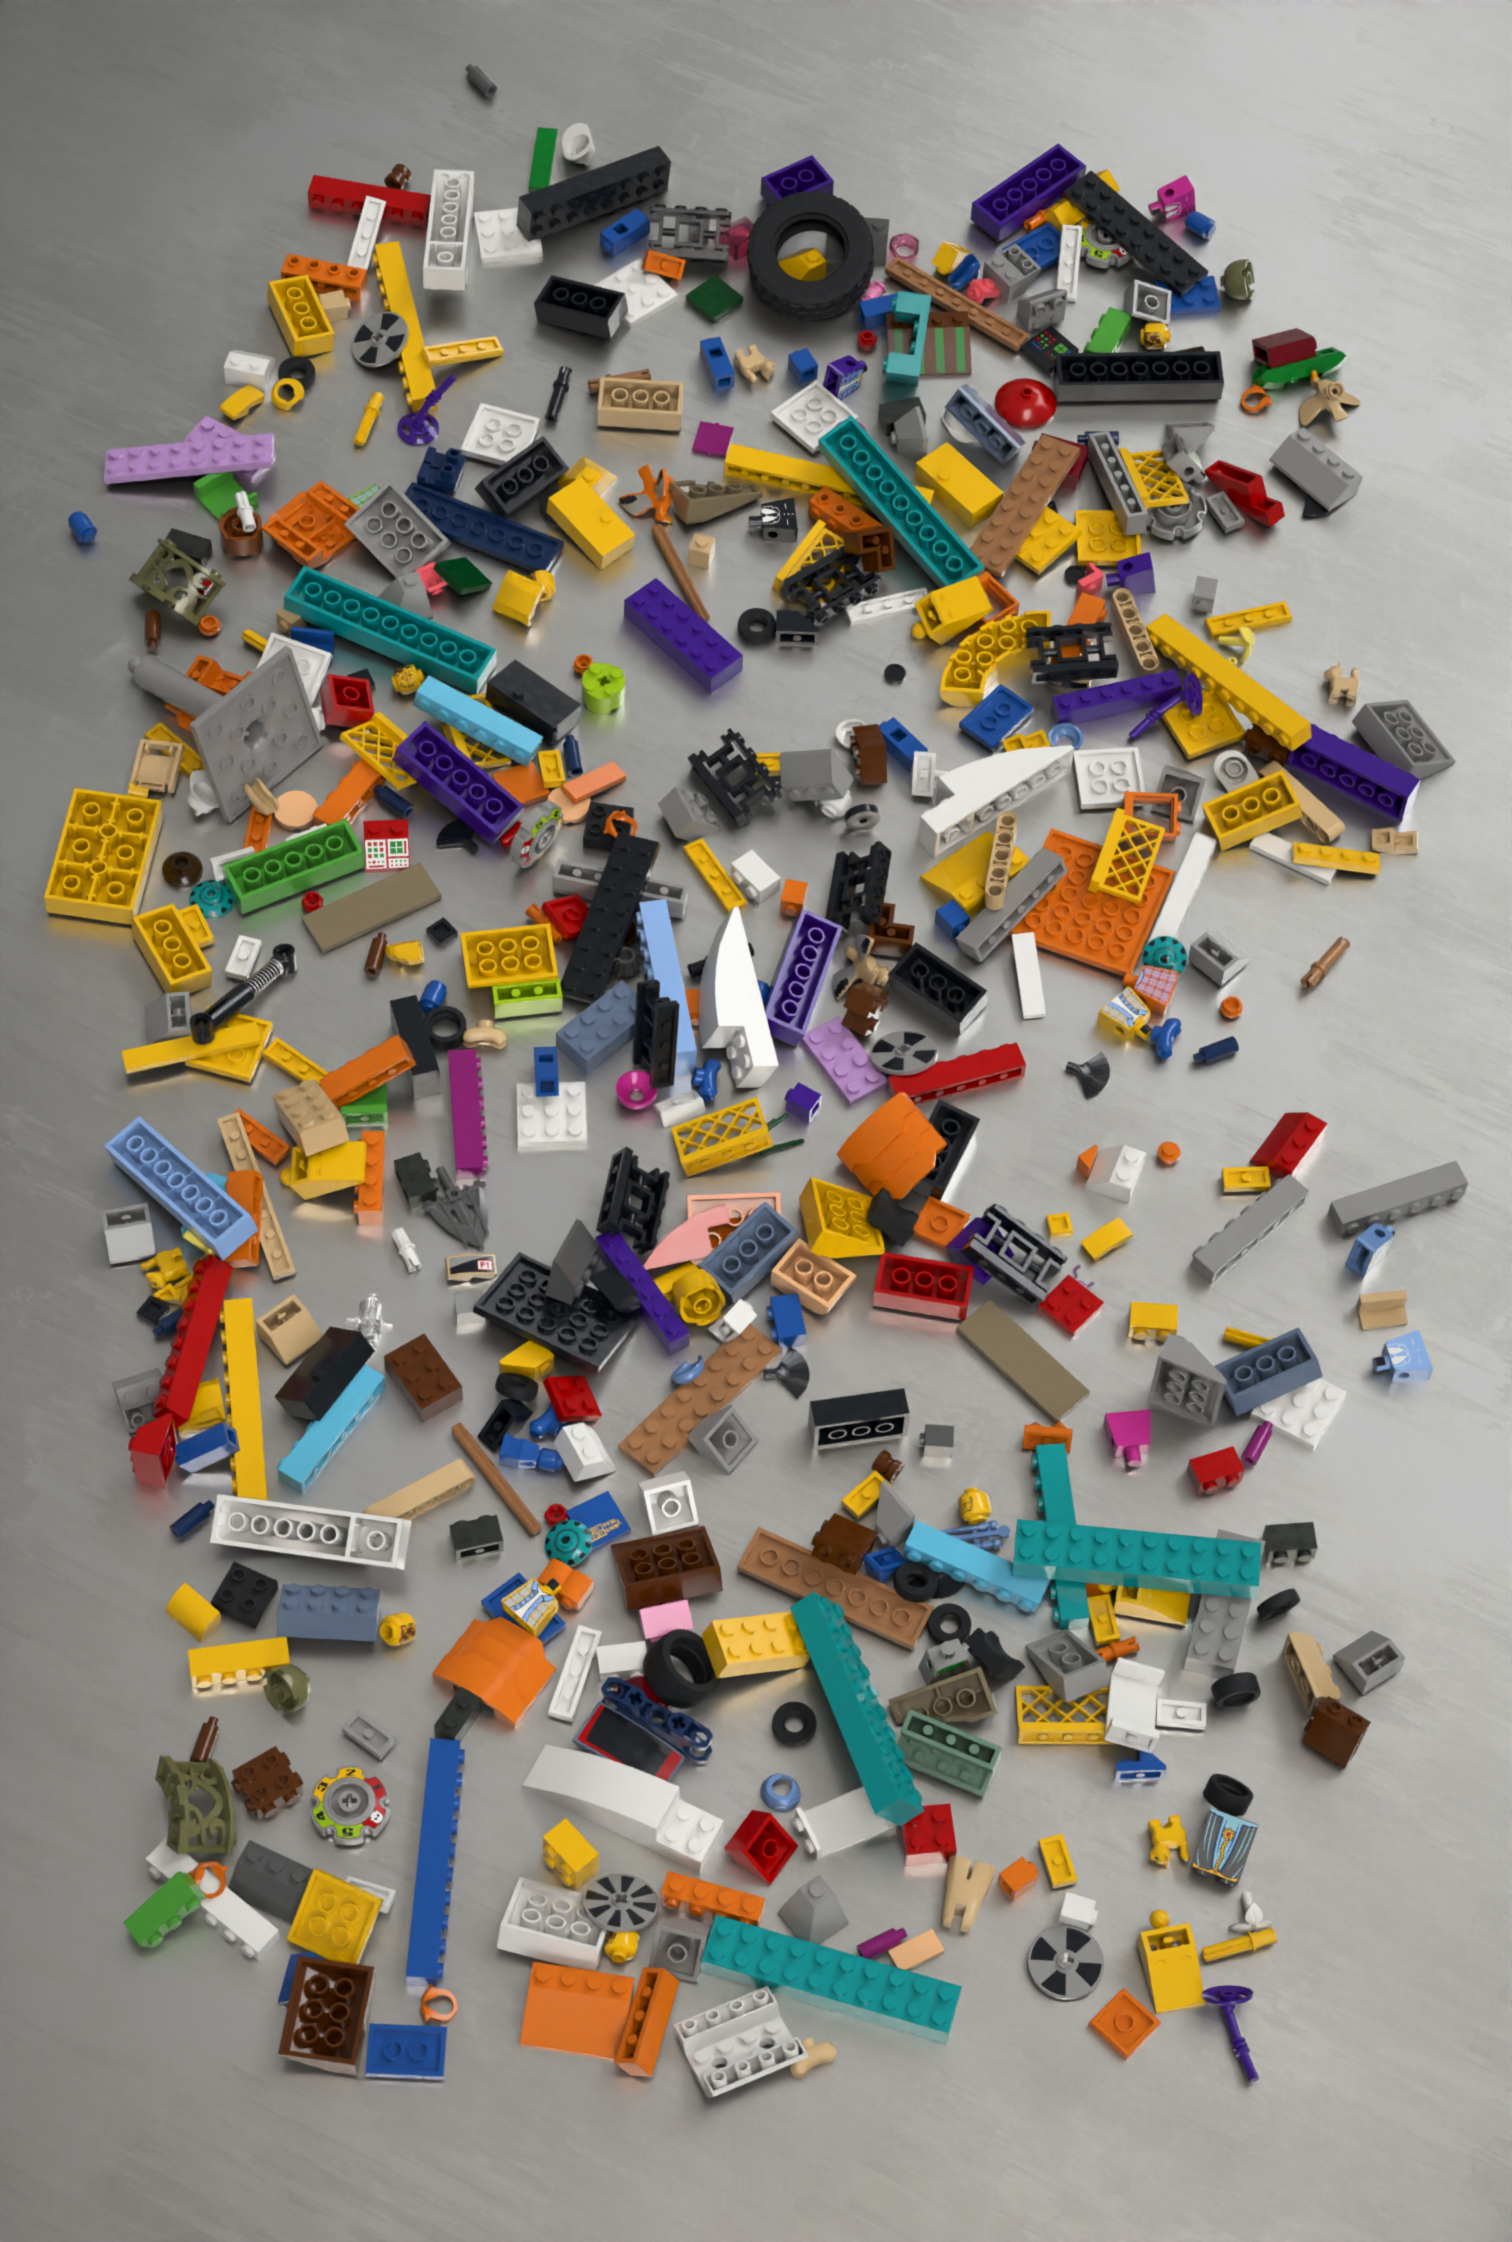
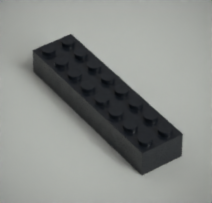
(593, 193)
(1138, 376)

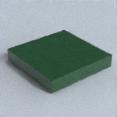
(714, 298)
(462, 575)

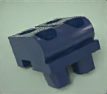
(441, 471)

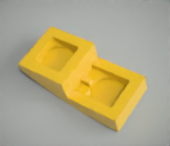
(240, 402)
(1034, 740)
(1106, 1238)

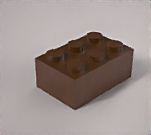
(423, 1377)

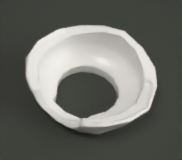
(846, 727)

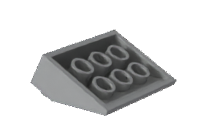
(397, 531)
(1402, 738)
(1187, 1382)

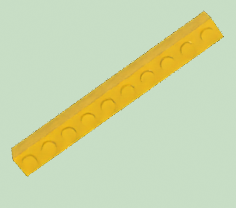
(399, 299)
(792, 474)
(1229, 682)
(244, 1398)

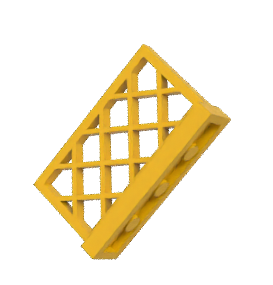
(1139, 480)
(804, 551)
(387, 733)
(458, 740)
(1107, 856)
(726, 1149)
(1067, 1730)

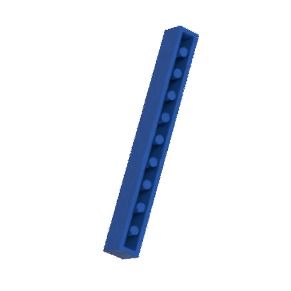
(433, 1863)

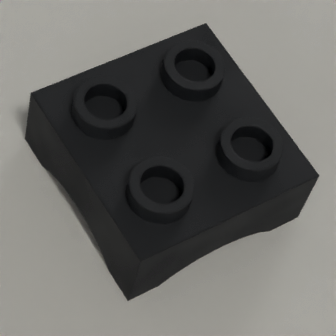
(595, 825)
(891, 1218)
(244, 1594)
(989, 1650)

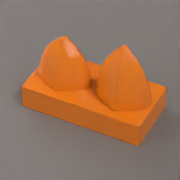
(663, 264)
(1041, 1435)

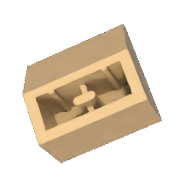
(288, 1329)

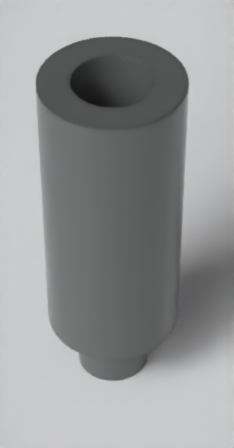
(477, 76)

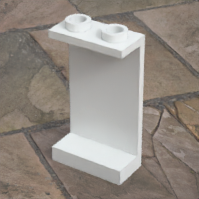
(1133, 1705)
(839, 1823)

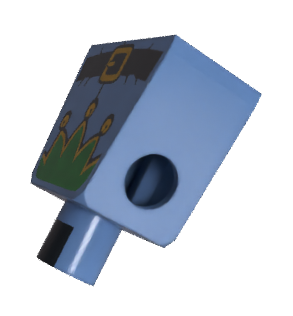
(1374, 1239)

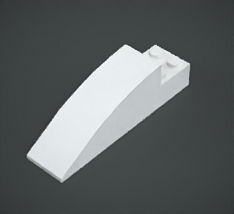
(449, 230)
(984, 789)
(733, 1007)
(311, 1532)
(626, 1803)

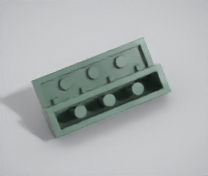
(948, 1753)

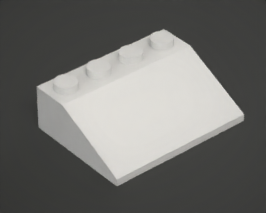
(551, 1926)

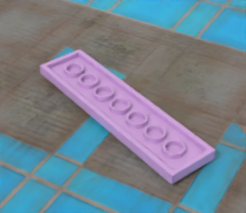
(189, 458)

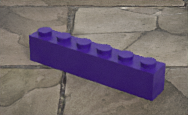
(1115, 698)
(654, 1306)

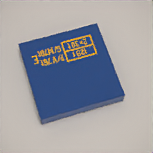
(601, 1518)

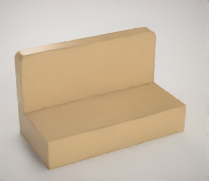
(1382, 1310)

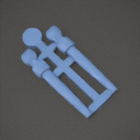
(1003, 1532)

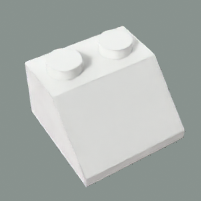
(248, 368)
(1116, 1172)
(583, 1452)
(668, 1503)

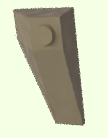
(703, 502)
(954, 1699)

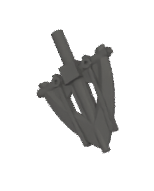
(469, 1230)

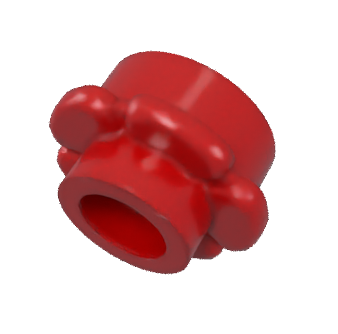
(867, 340)
(312, 897)
(553, 1510)

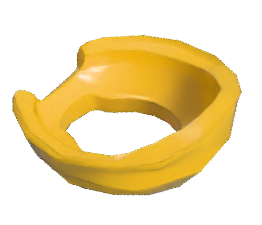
(283, 404)

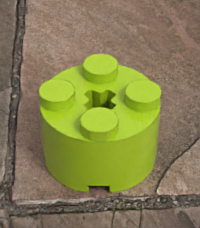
(603, 687)

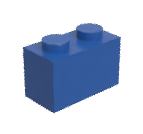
(787, 1321)

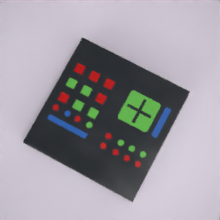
(1044, 347)

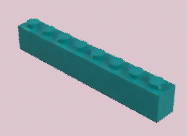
(1057, 1506)

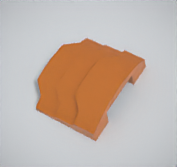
(313, 525)
(208, 673)
(892, 1148)
(498, 1665)

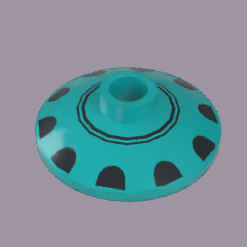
(215, 905)
(1165, 946)
(576, 1549)

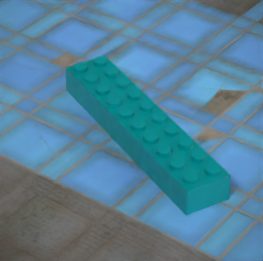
(898, 504)
(390, 630)
(1137, 1559)
(857, 1709)
(831, 1979)

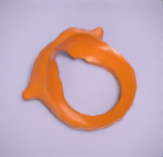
(1264, 402)
(619, 816)
(219, 1871)
(431, 2014)

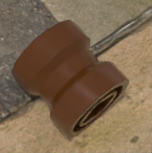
(398, 177)
(888, 1466)

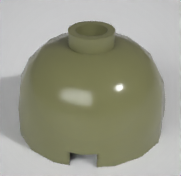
(1238, 280)
(287, 1688)

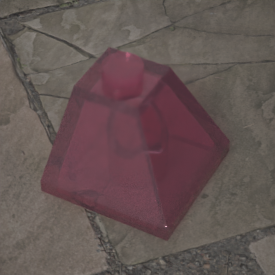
(737, 237)

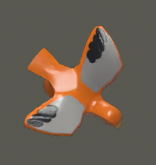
(655, 495)

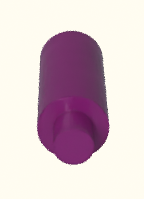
(1257, 1443)
(881, 1943)

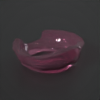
(904, 240)

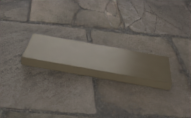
(371, 907)
(1022, 1361)

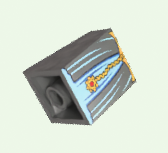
(1224, 1846)

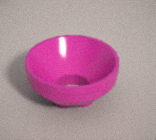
(635, 1082)

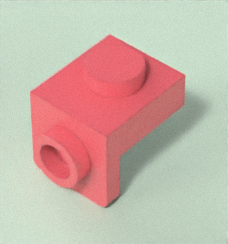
(982, 289)
(431, 579)
(1092, 581)

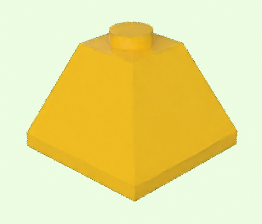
(805, 265)
(594, 475)

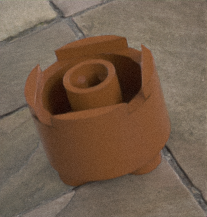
(237, 541)

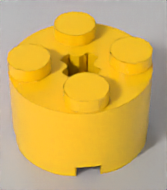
(698, 1297)

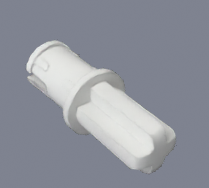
(245, 512)
(406, 1249)

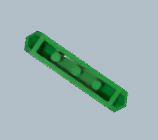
(1323, 363)

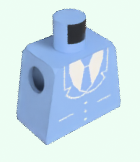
(1405, 1358)

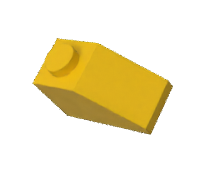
(949, 257)
(528, 1360)

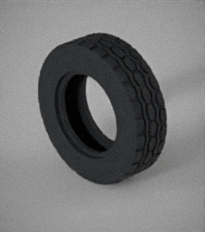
(810, 213)

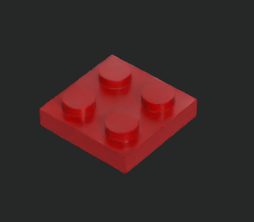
(567, 914)
(1071, 1305)
(572, 1398)

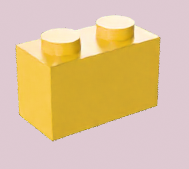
(1152, 1320)

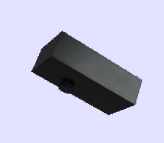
(581, 307)
(522, 478)
(533, 702)
(938, 988)
(410, 1026)
(957, 1130)
(324, 1373)
(858, 1418)

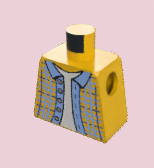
(1126, 1016)
(533, 1605)

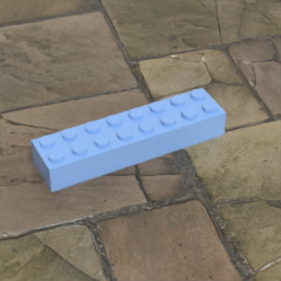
(662, 964)
(181, 1188)

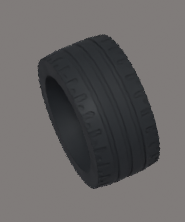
(666, 1680)

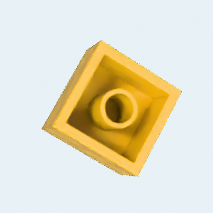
(570, 1855)

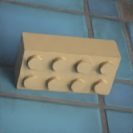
(640, 404)
(310, 1117)

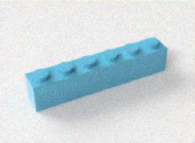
(477, 721)
(325, 1437)
(973, 1566)

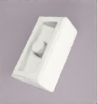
(679, 1108)

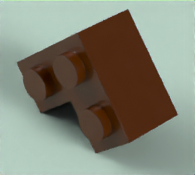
(875, 546)
(870, 752)
(890, 937)
(864, 1008)

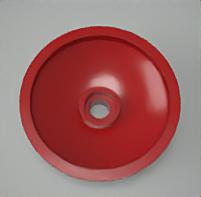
(1025, 403)

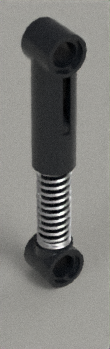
(206, 1023)

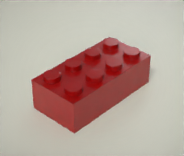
(923, 1286)

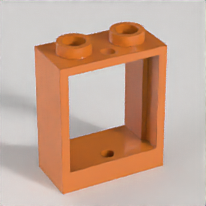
(1001, 596)
(1154, 798)

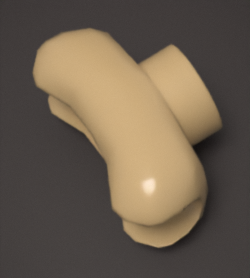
(261, 797)
(484, 1035)
(817, 2054)

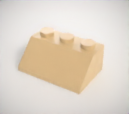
(1309, 1670)

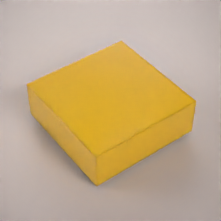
(1059, 1225)

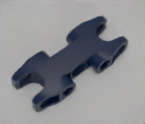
(675, 1729)

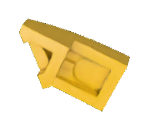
(174, 1294)

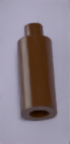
(152, 629)
(376, 955)
(205, 1741)

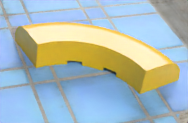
(987, 655)

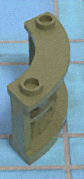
(184, 607)
(211, 1778)

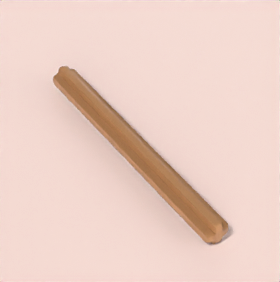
(680, 572)
(496, 1479)

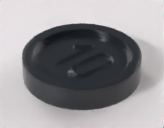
(1073, 574)
(895, 673)

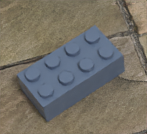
(599, 1029)
(1269, 1371)
(329, 1612)

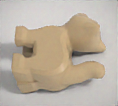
(752, 363)
(1341, 685)

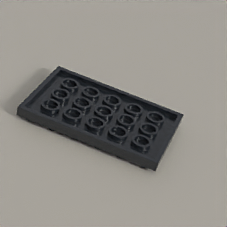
(580, 1332)

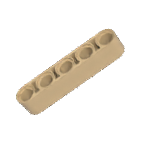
(1134, 633)
(1316, 815)
(1001, 861)
(425, 1492)

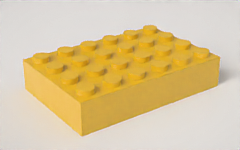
(104, 856)

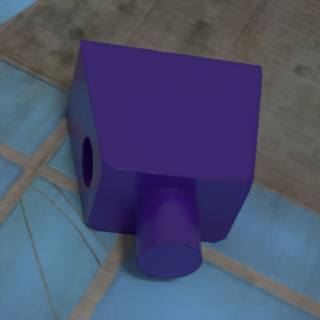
(1134, 574)

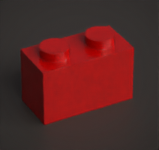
(1215, 1470)

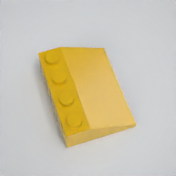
(966, 872)
(508, 955)
(838, 1221)

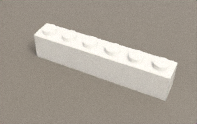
(227, 1911)

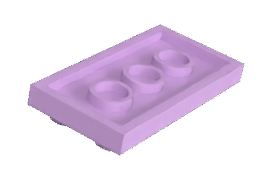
(212, 429)
(844, 1061)

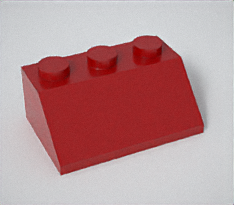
(1290, 1144)
(154, 1451)

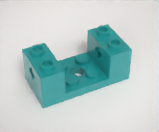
(911, 309)

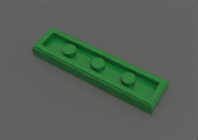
(543, 158)

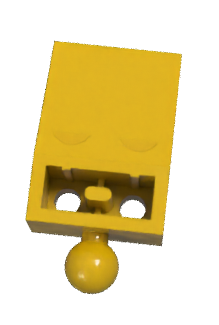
(951, 610)
(326, 1170)
(1150, 1603)
(1170, 1971)

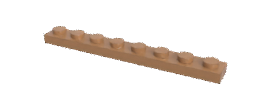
(954, 301)

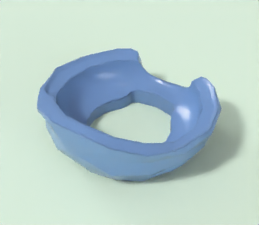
(1068, 730)
(688, 1372)
(778, 1802)

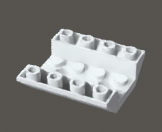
(735, 2037)

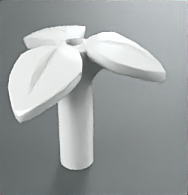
(1253, 1916)

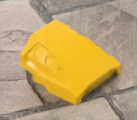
(518, 597)
(206, 1410)

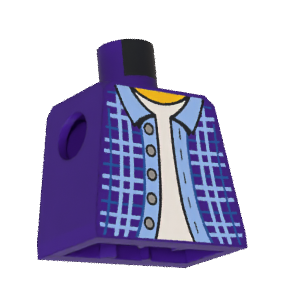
(844, 376)

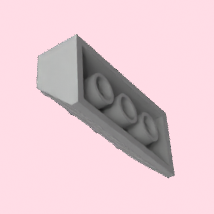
(1316, 469)

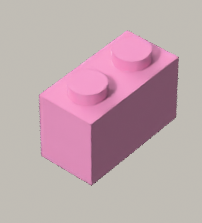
(664, 1618)

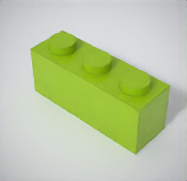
(527, 998)

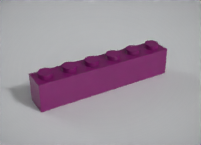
(466, 1114)

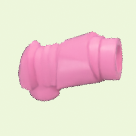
(875, 290)

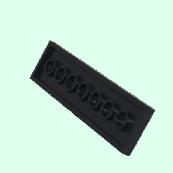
(1135, 233)
(609, 918)

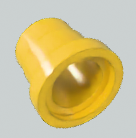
(137, 791)

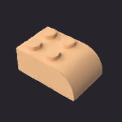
(814, 1278)

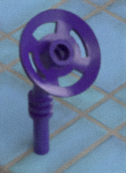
(417, 422)
(1188, 695)
(1228, 2000)

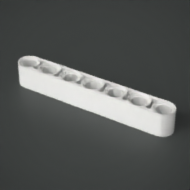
(1185, 887)

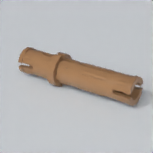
(594, 385)
(1320, 968)

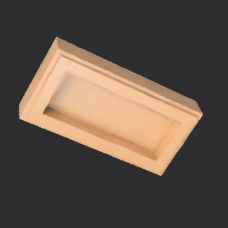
(916, 1951)

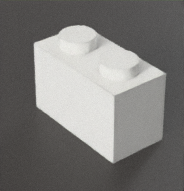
(755, 877)
(732, 1321)
(621, 1660)

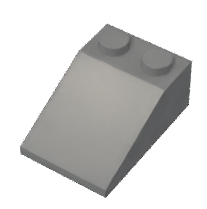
(1068, 1665)

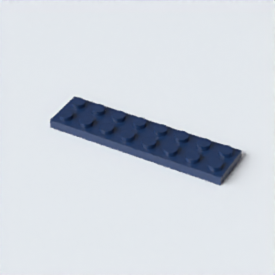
(486, 530)

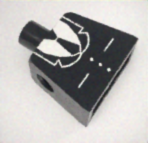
(777, 521)

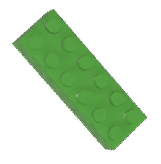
(293, 866)

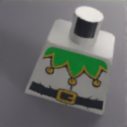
(1182, 459)
(945, 1660)

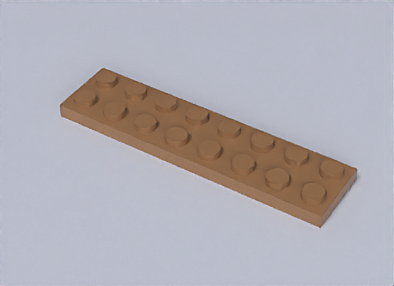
(1023, 504)
(723, 1379)
(861, 1597)

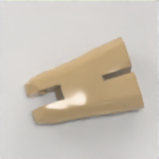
(965, 1890)

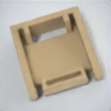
(157, 771)

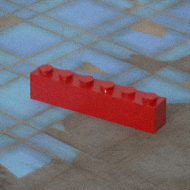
(350, 197)
(961, 1074)

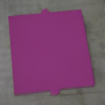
(712, 439)

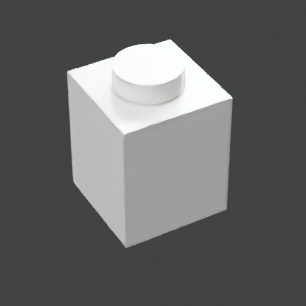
(1078, 1912)

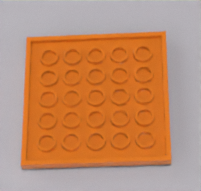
(1095, 925)

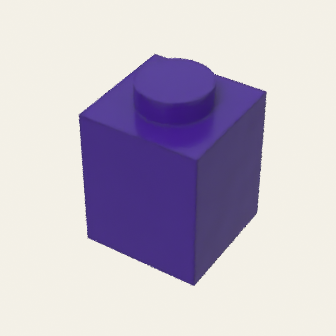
(803, 1102)

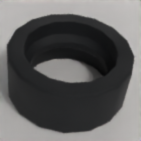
(446, 1013)
(1235, 1690)
(1228, 1794)

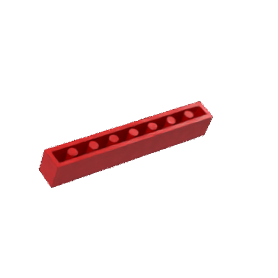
(192, 1339)

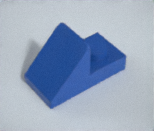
(883, 1563)
(1145, 1768)

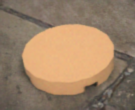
(295, 810)
(571, 812)

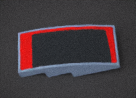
(627, 1742)

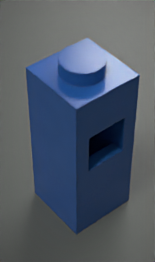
(624, 232)
(873, 311)
(717, 363)
(900, 743)
(546, 1071)
(207, 1447)

